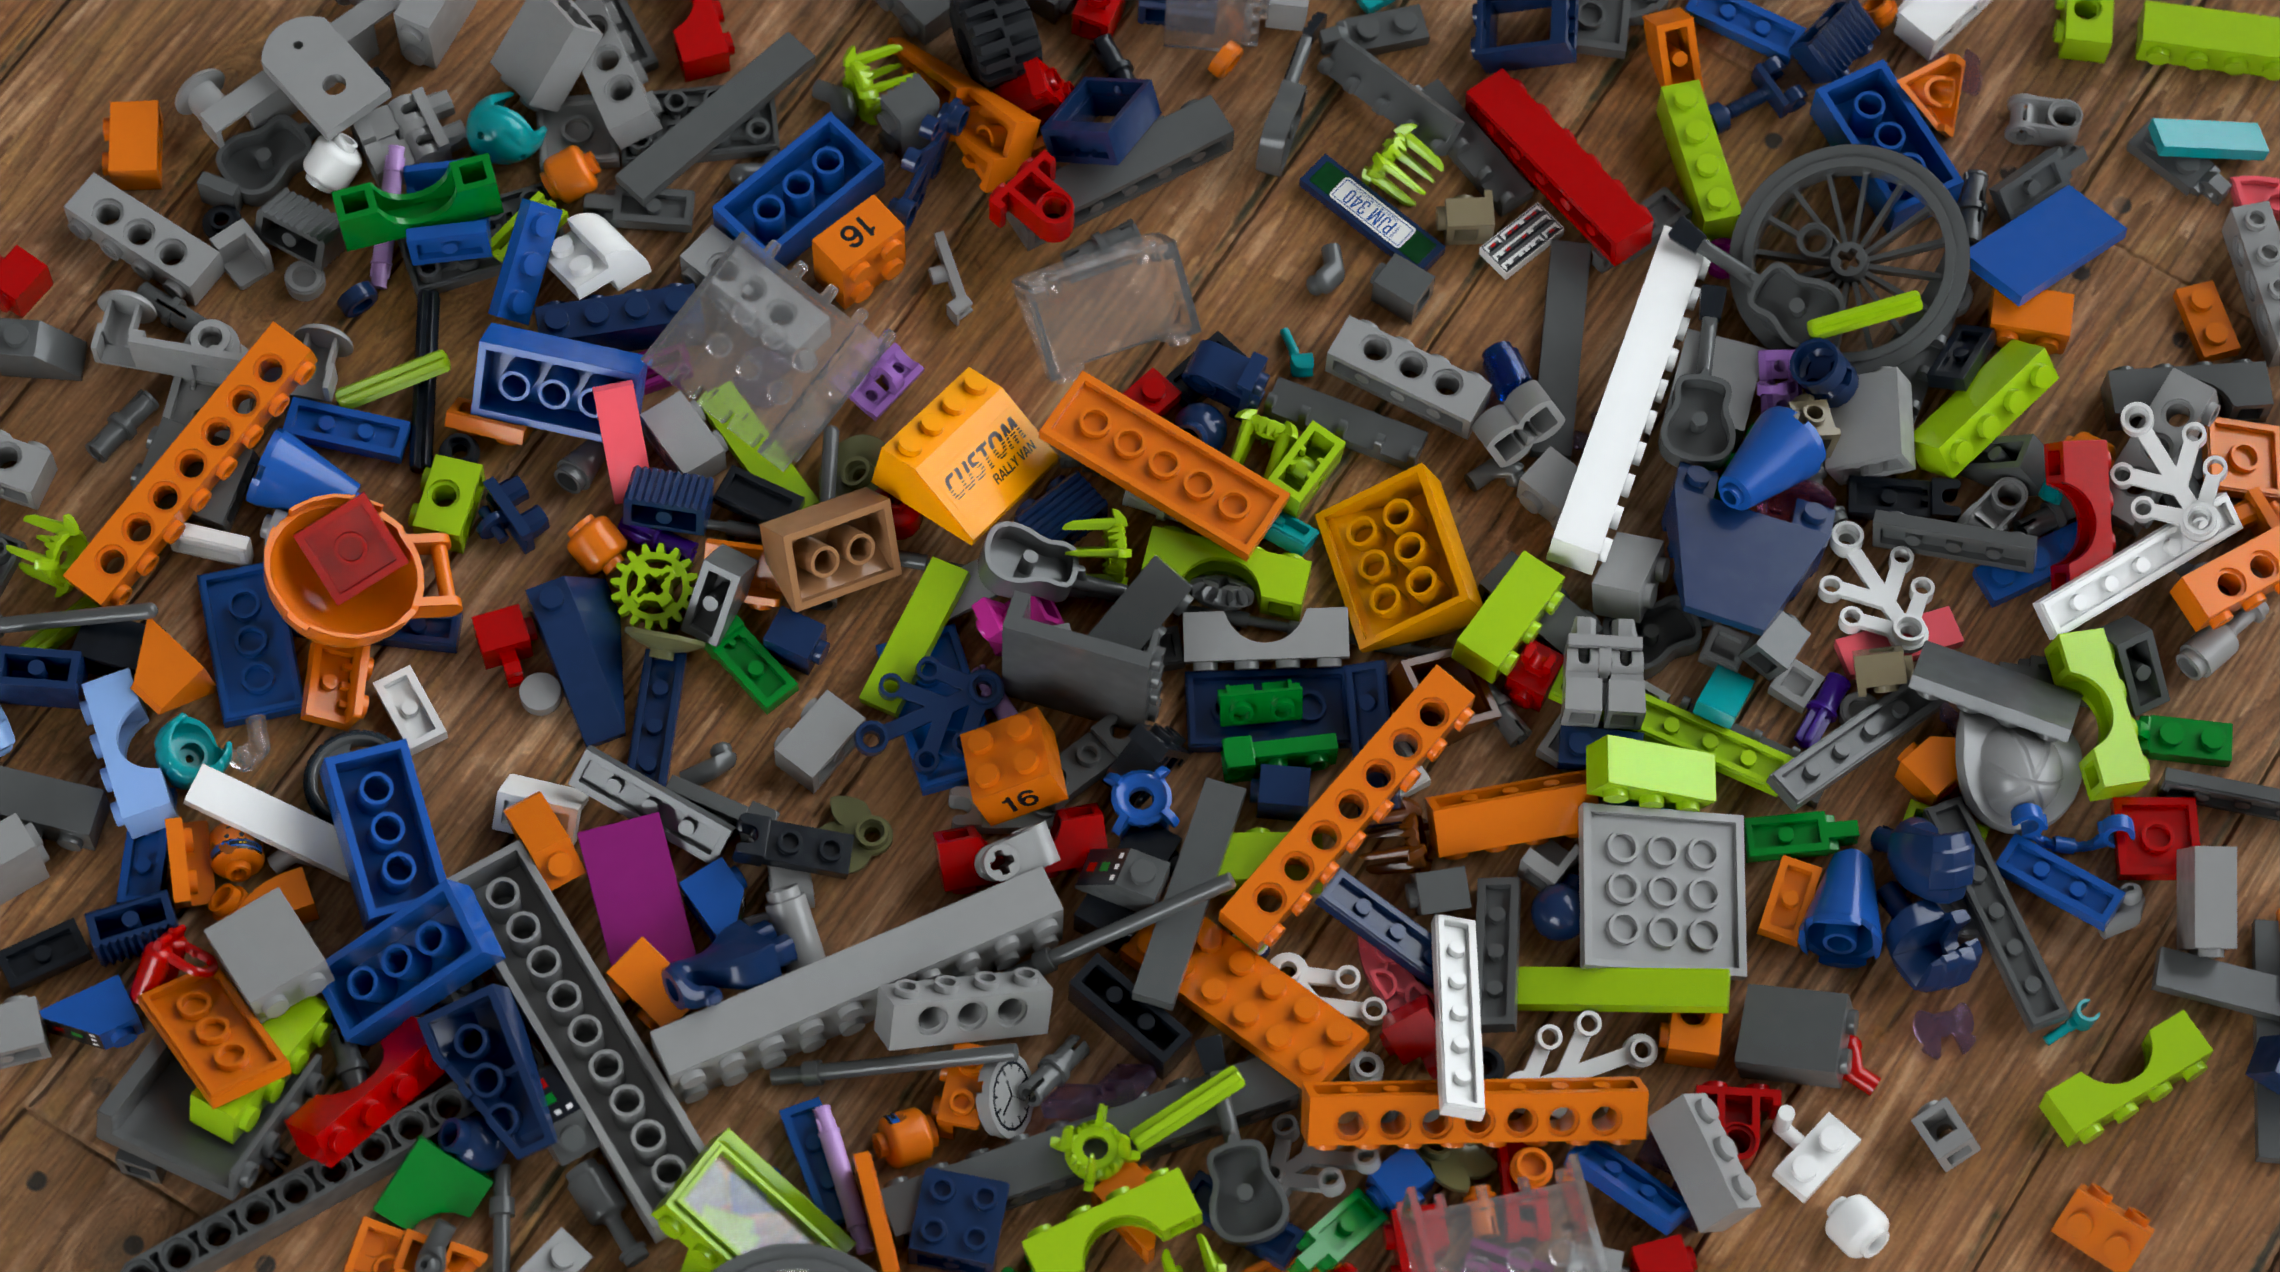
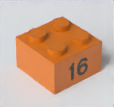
(860, 251)
(1013, 766)

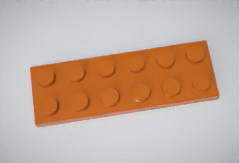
(1164, 465)
(1261, 1006)

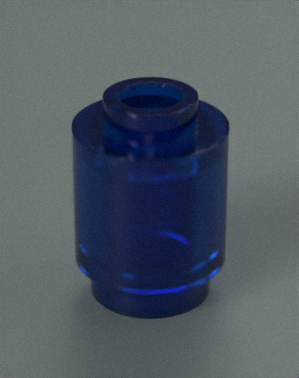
(1504, 368)

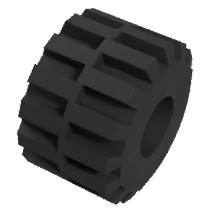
(995, 38)

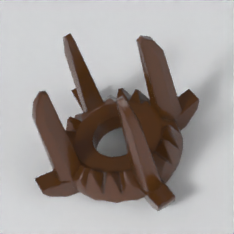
(1415, 842)

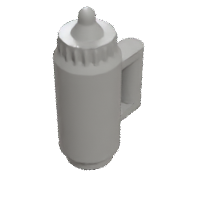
(791, 914)

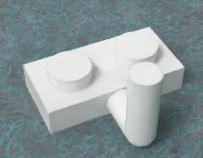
(1813, 1156)

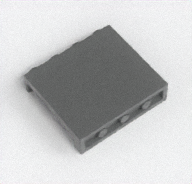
(1078, 670)
(152, 1115)

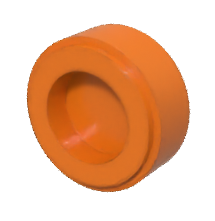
(1226, 60)

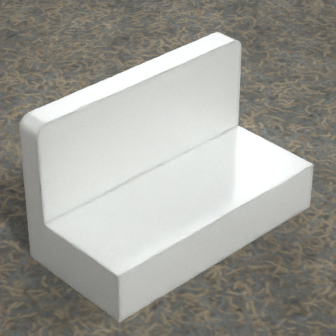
(564, 801)

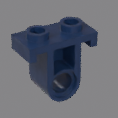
(1227, 376)

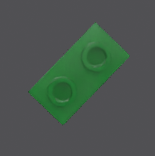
(1273, 703)

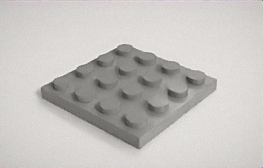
(1661, 889)

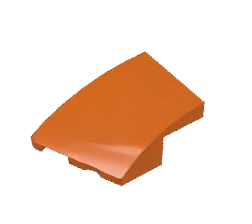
(390, 1249)

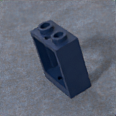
(1556, 51)
(1074, 136)

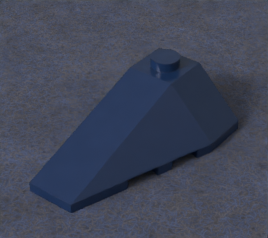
(585, 649)
(492, 1062)

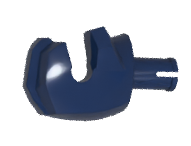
(1926, 861)
(1926, 943)

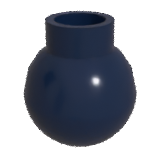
(1203, 423)
(1557, 910)
(472, 1143)

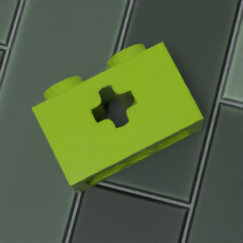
(1307, 466)

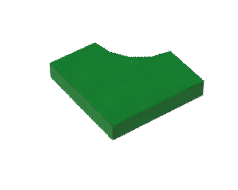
(430, 1184)

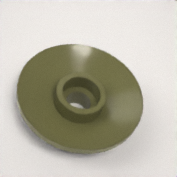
(856, 458)
(663, 644)

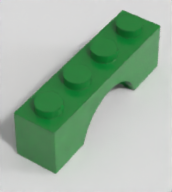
(376, 217)

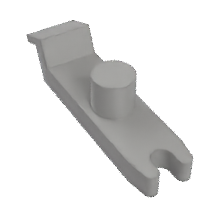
(948, 272)

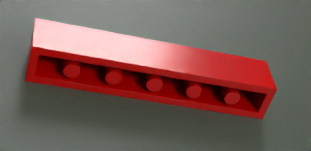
(1560, 167)

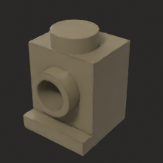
(1467, 219)
(1820, 416)
(1882, 669)

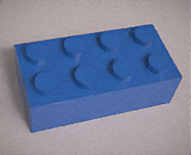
(1876, 111)
(802, 189)
(548, 380)
(382, 828)
(410, 962)

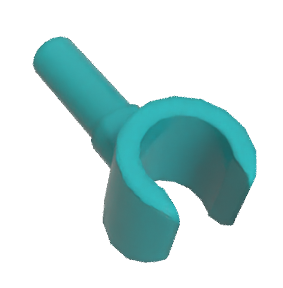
(1300, 363)
(2050, 494)
(2075, 1021)

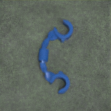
(2038, 822)

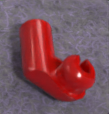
(1860, 1076)

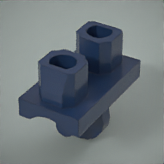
(503, 499)

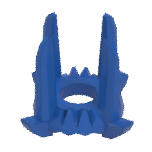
(1146, 781)

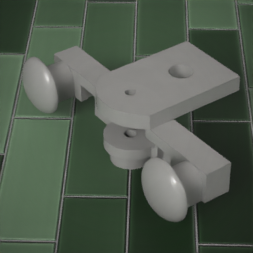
(298, 66)
(204, 357)

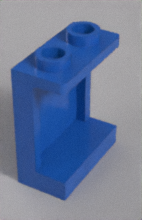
(443, 241)

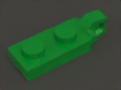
(2185, 740)
(1796, 836)
(1338, 1233)

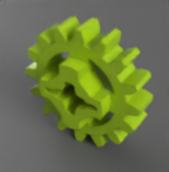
(642, 598)

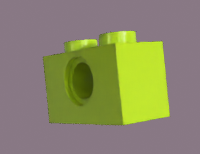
(2080, 37)
(449, 480)

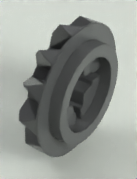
(1221, 592)

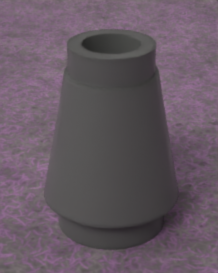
(580, 466)

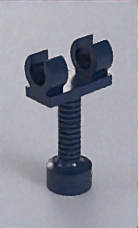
(1764, 78)

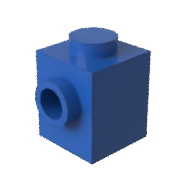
(1395, 1175)

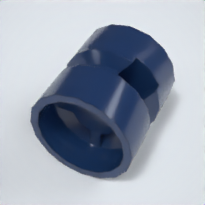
(1824, 372)

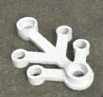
(2173, 479)
(1877, 593)
(1352, 1009)
(1569, 1065)

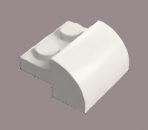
(594, 256)

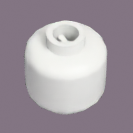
(332, 163)
(1857, 1226)

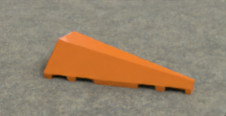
(996, 132)

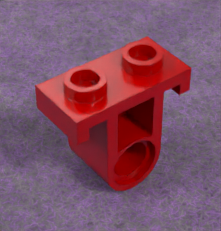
(1036, 91)
(1032, 197)
(1740, 1112)

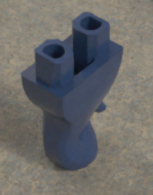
(736, 959)

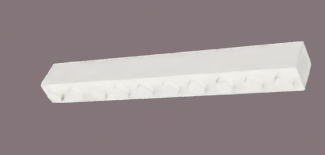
(1626, 407)

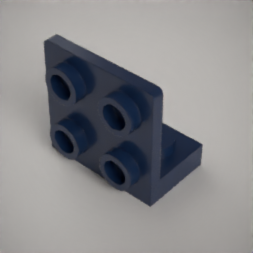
(958, 1222)

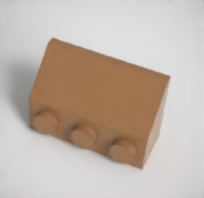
(832, 548)

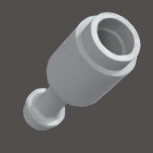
(2212, 648)

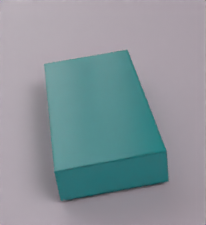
(1723, 697)

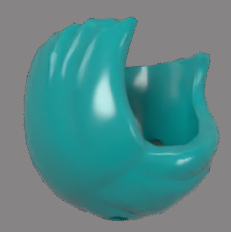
(501, 131)
(192, 739)

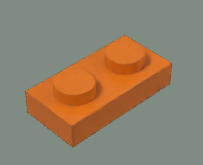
(2206, 321)
(505, 433)
(1789, 900)

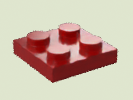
(350, 548)
(2160, 830)

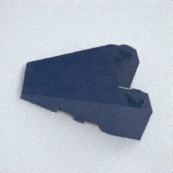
(1735, 561)

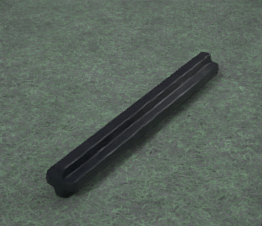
(424, 392)

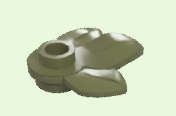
(855, 818)
(1457, 1165)

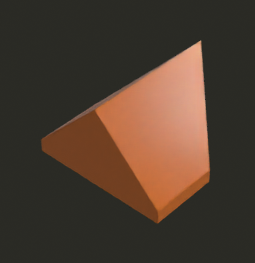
(1937, 91)
(168, 673)

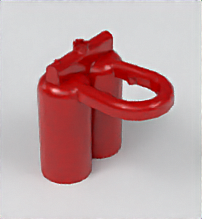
(164, 960)

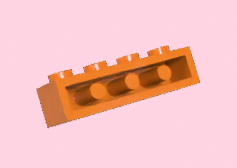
(1506, 814)

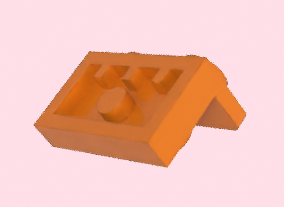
(189, 862)

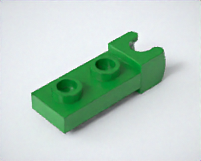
(753, 667)
(1244, 758)

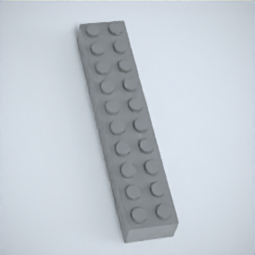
(842, 989)
(584, 1031)

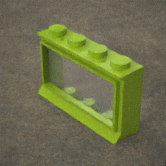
(740, 1203)

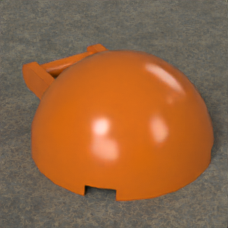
(372, 612)

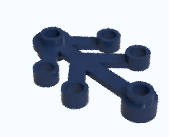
(928, 161)
(934, 709)

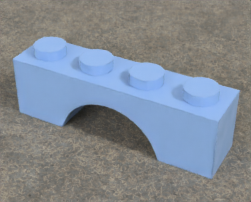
(117, 715)

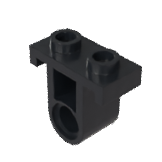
(1148, 751)

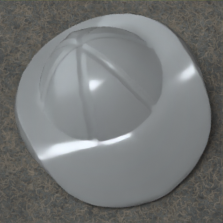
(2013, 767)

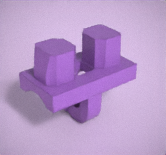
(1776, 365)
(897, 373)

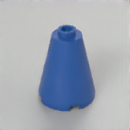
(1771, 459)
(293, 473)
(1844, 913)

